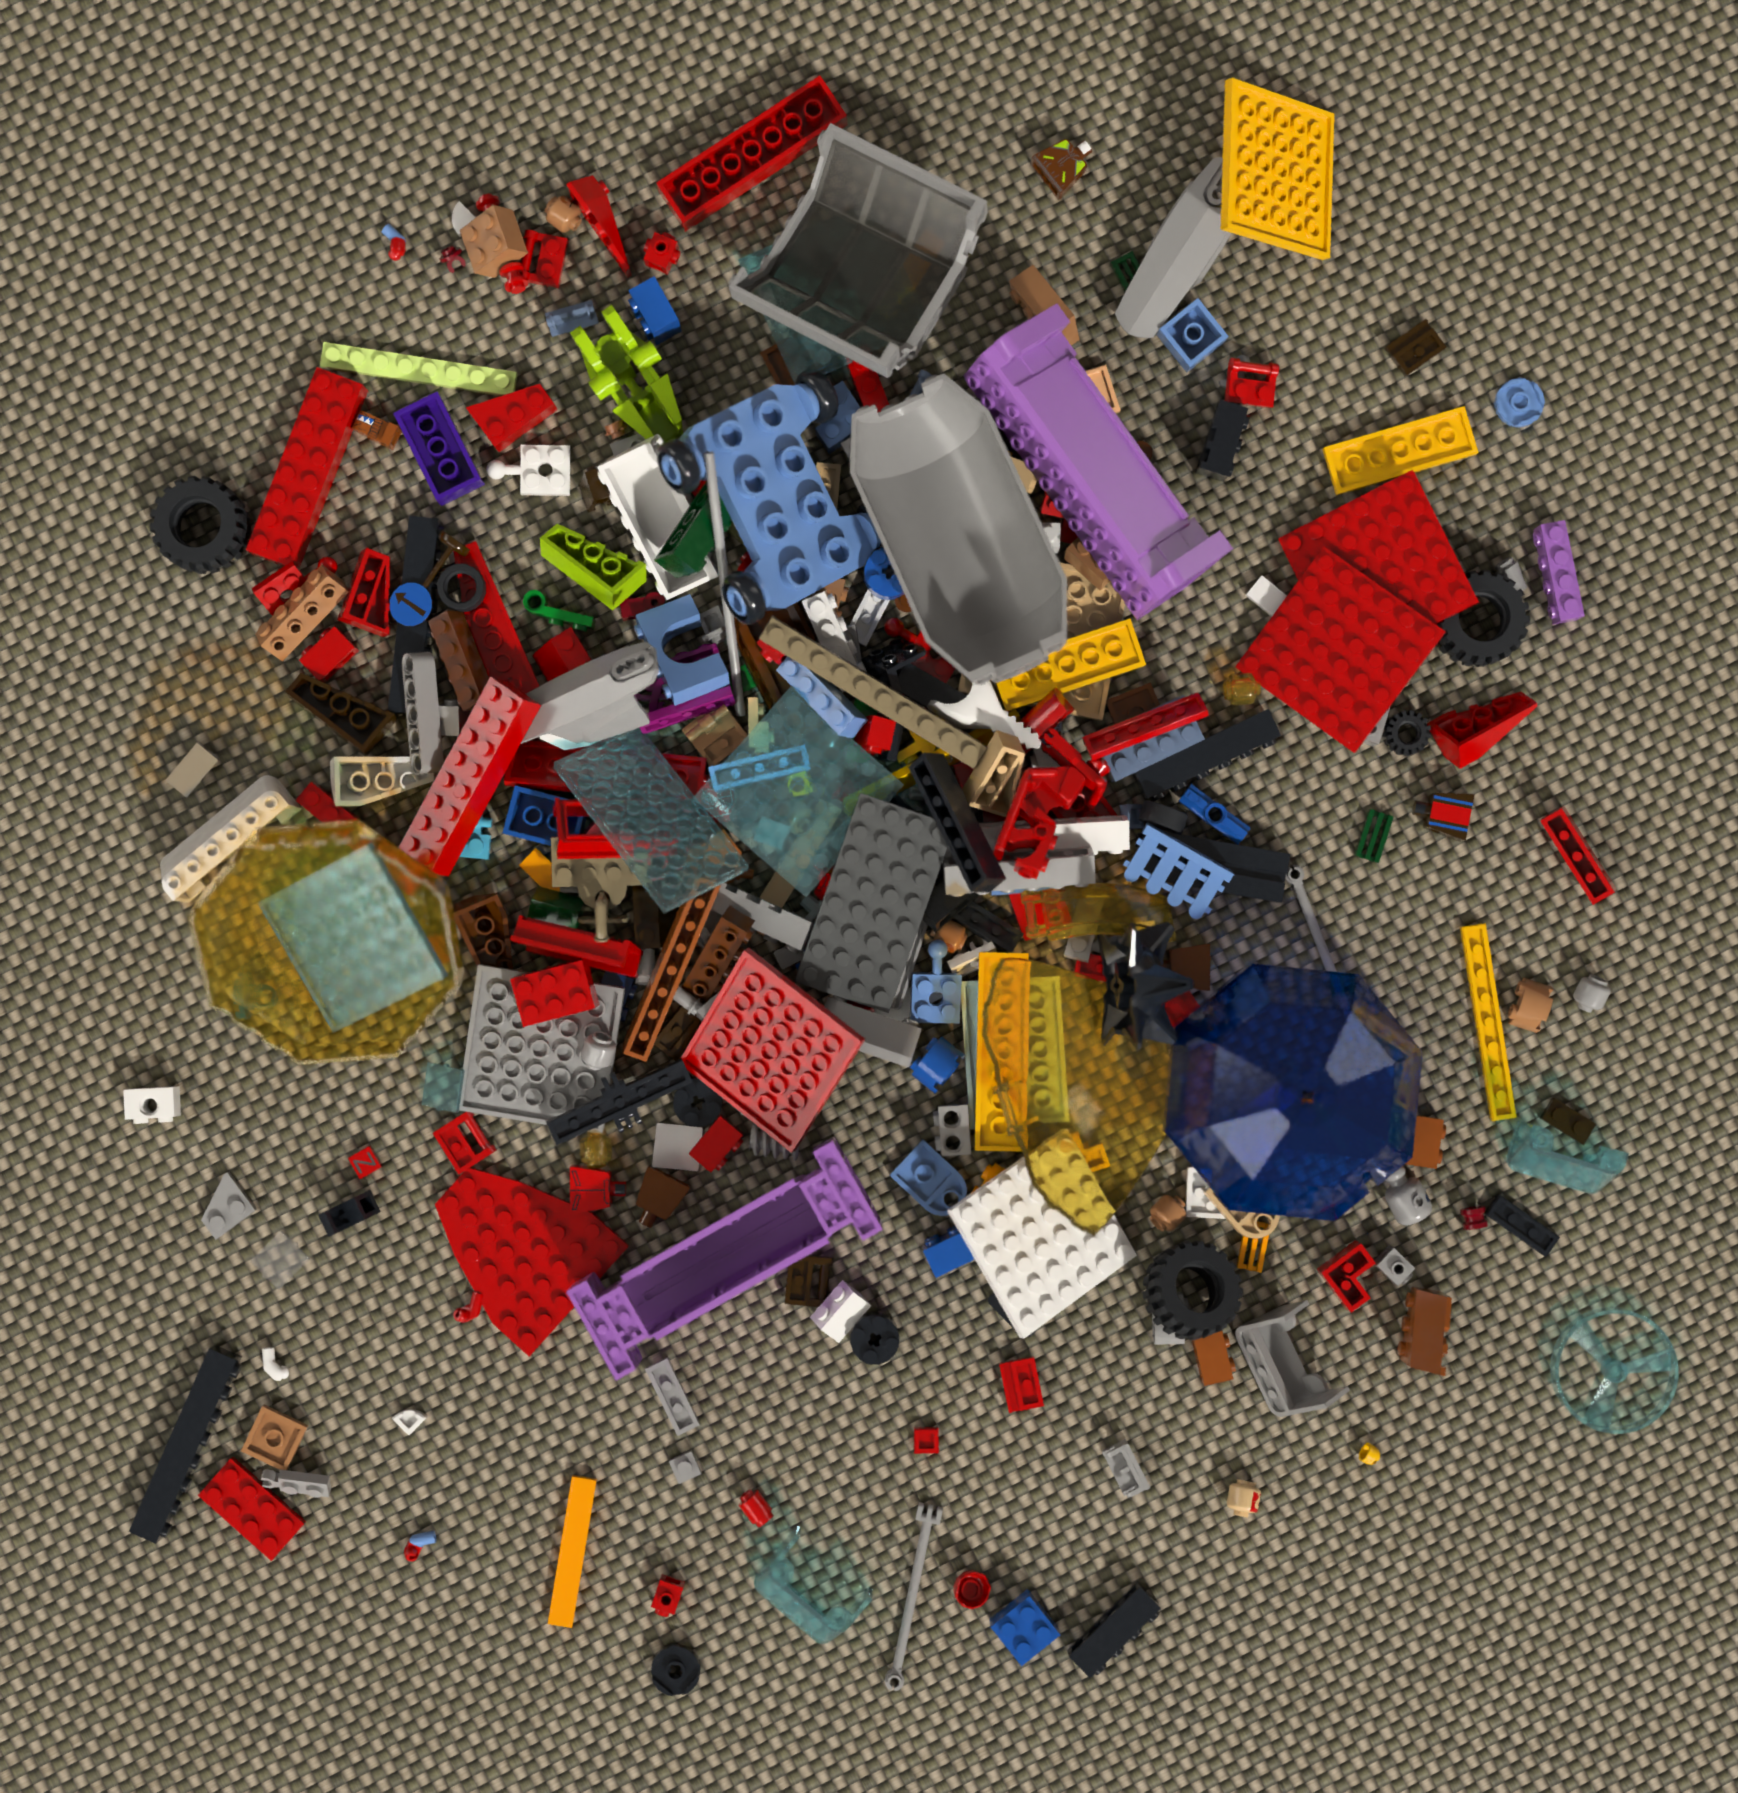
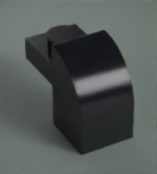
(349, 1213)

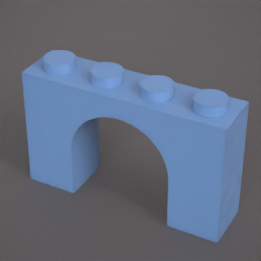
(680, 680)

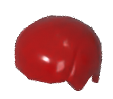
(971, 1589)

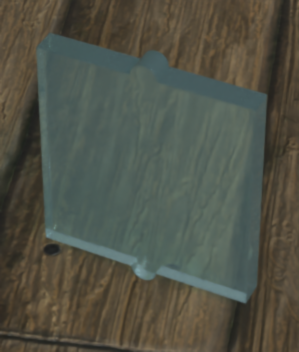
(443, 1087)

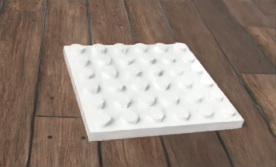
(1034, 1252)

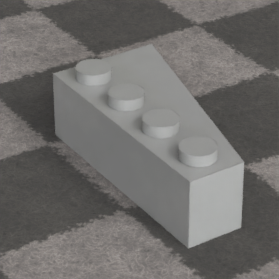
(769, 918)

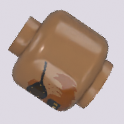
(563, 214)
(952, 934)

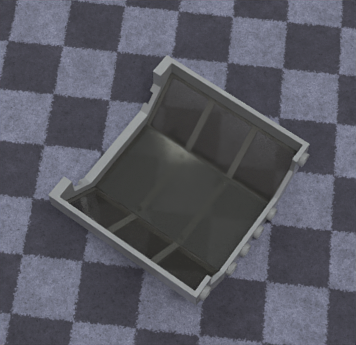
(866, 254)

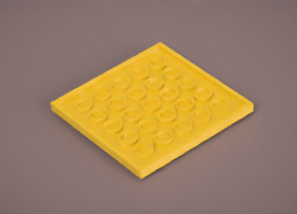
(1277, 170)

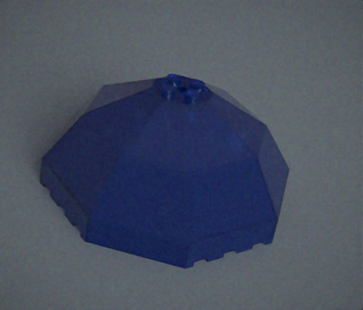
(1242, 1080)

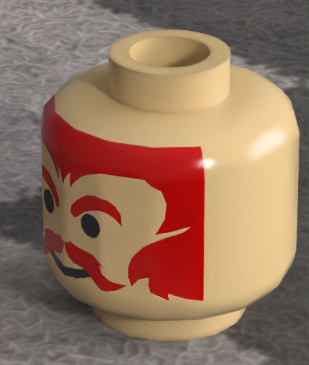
(1243, 1498)

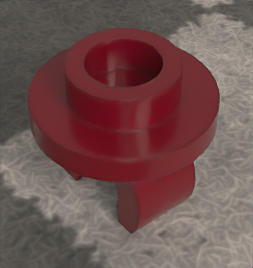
(449, 255)

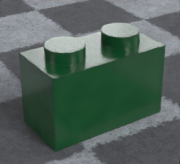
(556, 907)

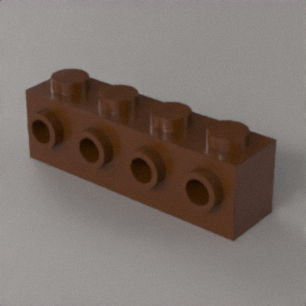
(460, 657)
(718, 954)

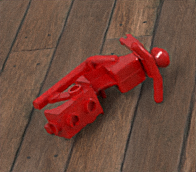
(1039, 793)

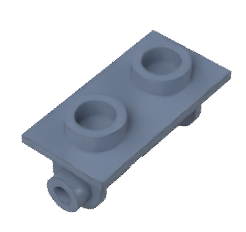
(570, 317)

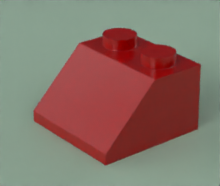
(561, 654)

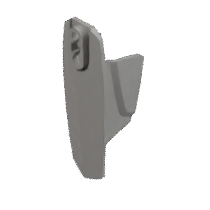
(1177, 256)
(596, 697)

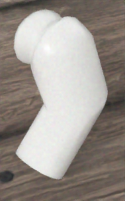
(271, 1367)

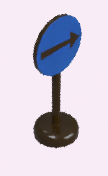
(412, 602)

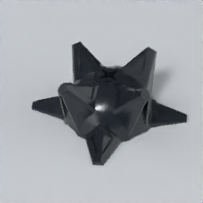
(1139, 985)

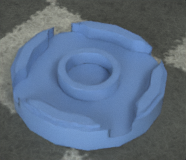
(1519, 402)

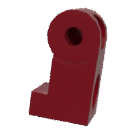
(634, 606)

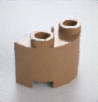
(1531, 1006)

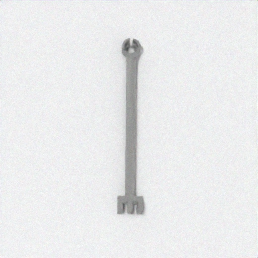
(1310, 917)
(927, 1521)

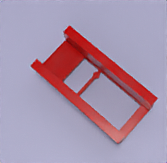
(578, 846)
(573, 944)

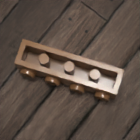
(301, 612)

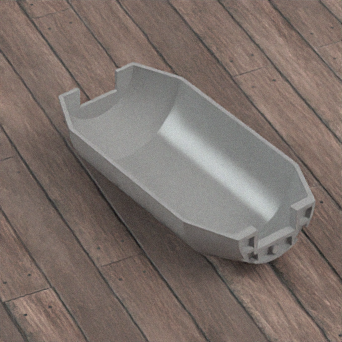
(960, 531)

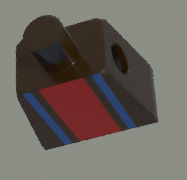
(1446, 814)

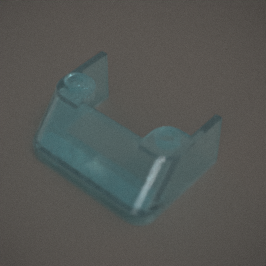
(773, 1585)

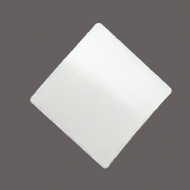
(673, 1146)

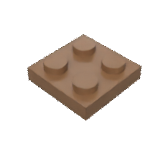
(274, 1438)

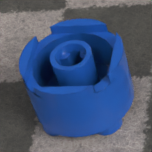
(876, 581)
(937, 1063)

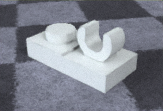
(969, 961)

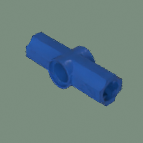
(1201, 804)

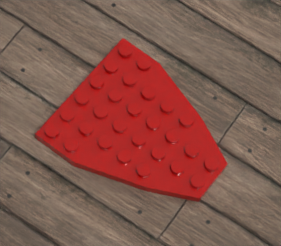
(523, 1251)

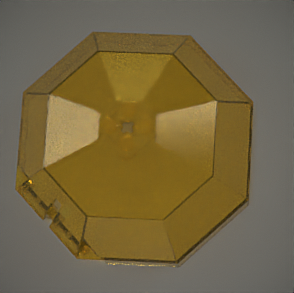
(253, 976)

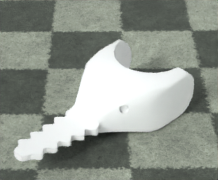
(983, 711)

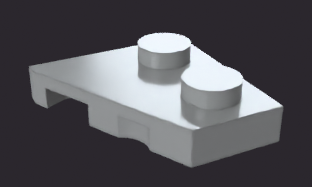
(227, 1207)

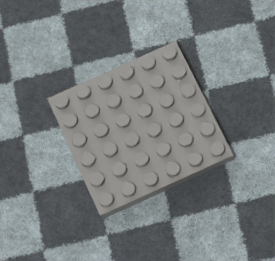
(533, 1068)

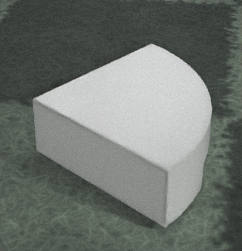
(461, 217)
(409, 1419)

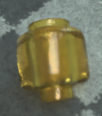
(1241, 689)
(595, 1150)

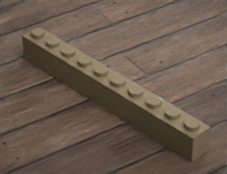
(872, 691)

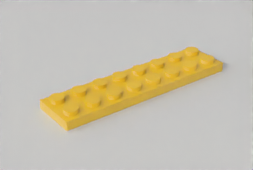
(989, 1117)

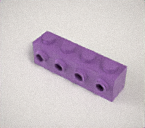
(1558, 572)

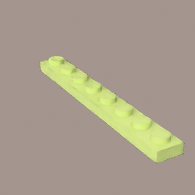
(417, 369)

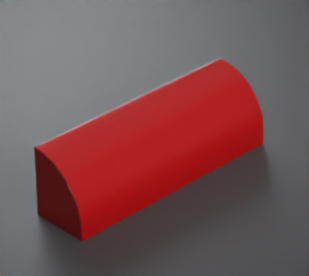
(1046, 714)

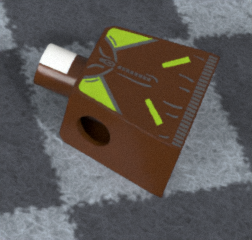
(1061, 165)

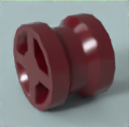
(1473, 1217)

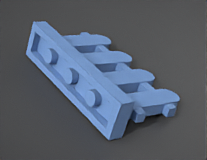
(1189, 872)

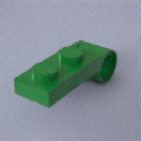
(556, 616)

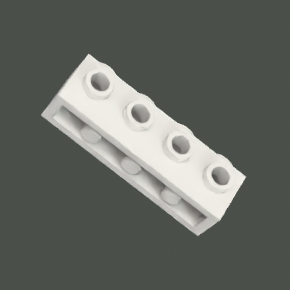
(831, 628)

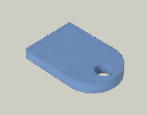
(929, 1178)

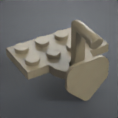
(591, 877)

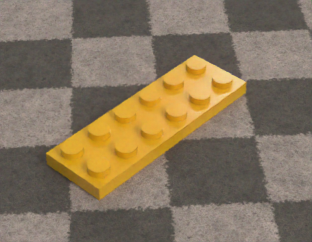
(1400, 449)
(1078, 664)

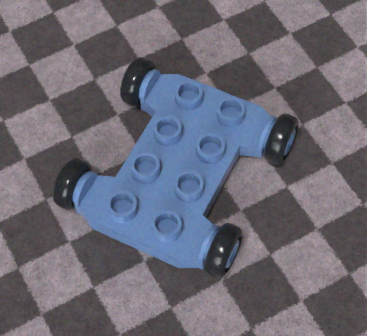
(773, 495)

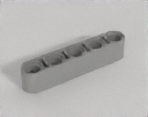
(422, 712)

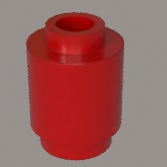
(755, 1507)

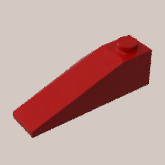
(596, 208)
(1473, 732)

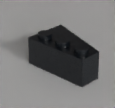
(1223, 441)

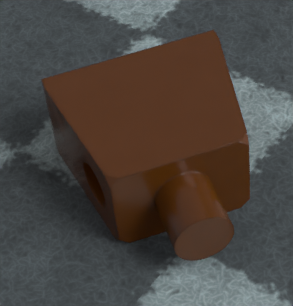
(1192, 963)
(659, 1195)

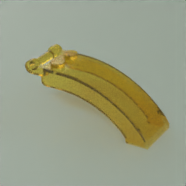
(1094, 910)

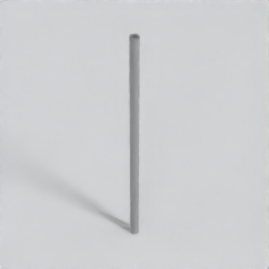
(723, 572)

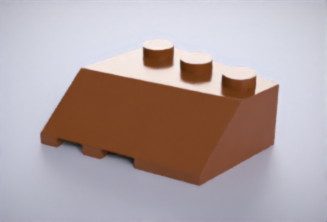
(1424, 1330)

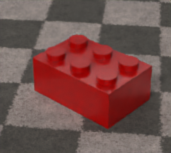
(554, 992)

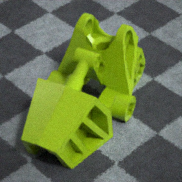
(645, 409)

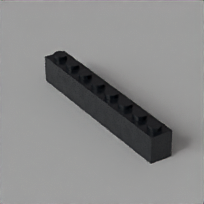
(420, 558)
(185, 1444)

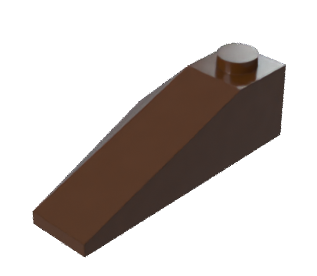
(485, 929)

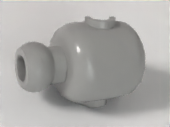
(1407, 1198)

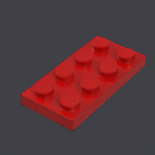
(252, 1508)

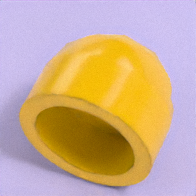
(1369, 1454)

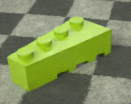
(598, 570)

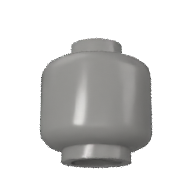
(1591, 993)
(598, 1050)

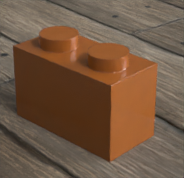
(1213, 1358)

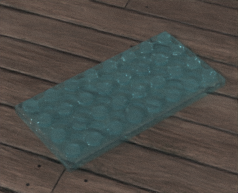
(651, 818)

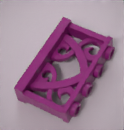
(704, 704)

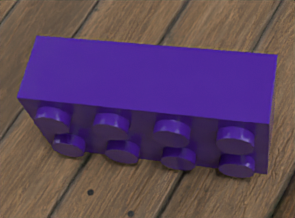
(439, 448)

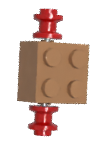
(496, 243)

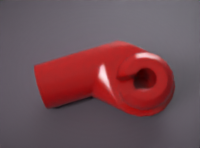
(470, 1310)

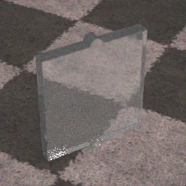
(280, 1260)

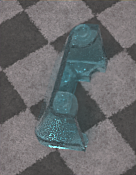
(1532, 1155)

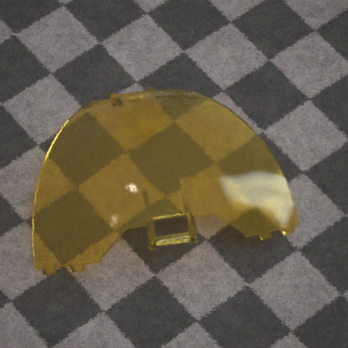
(1075, 1106)

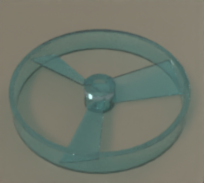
(1614, 1371)

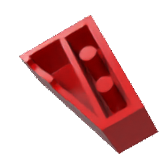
(512, 415)
(368, 595)

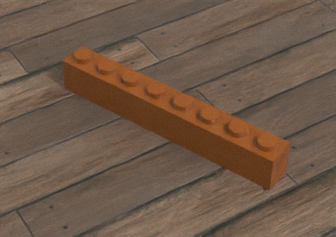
(667, 975)

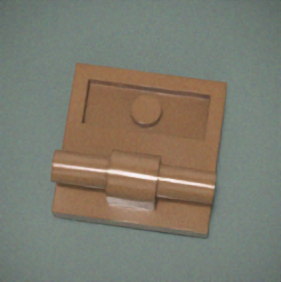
(715, 735)

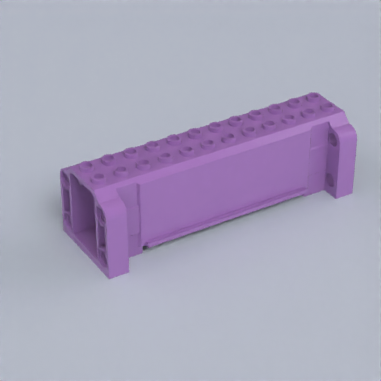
(1091, 464)
(723, 1259)

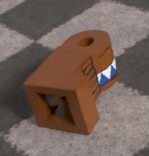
(377, 430)

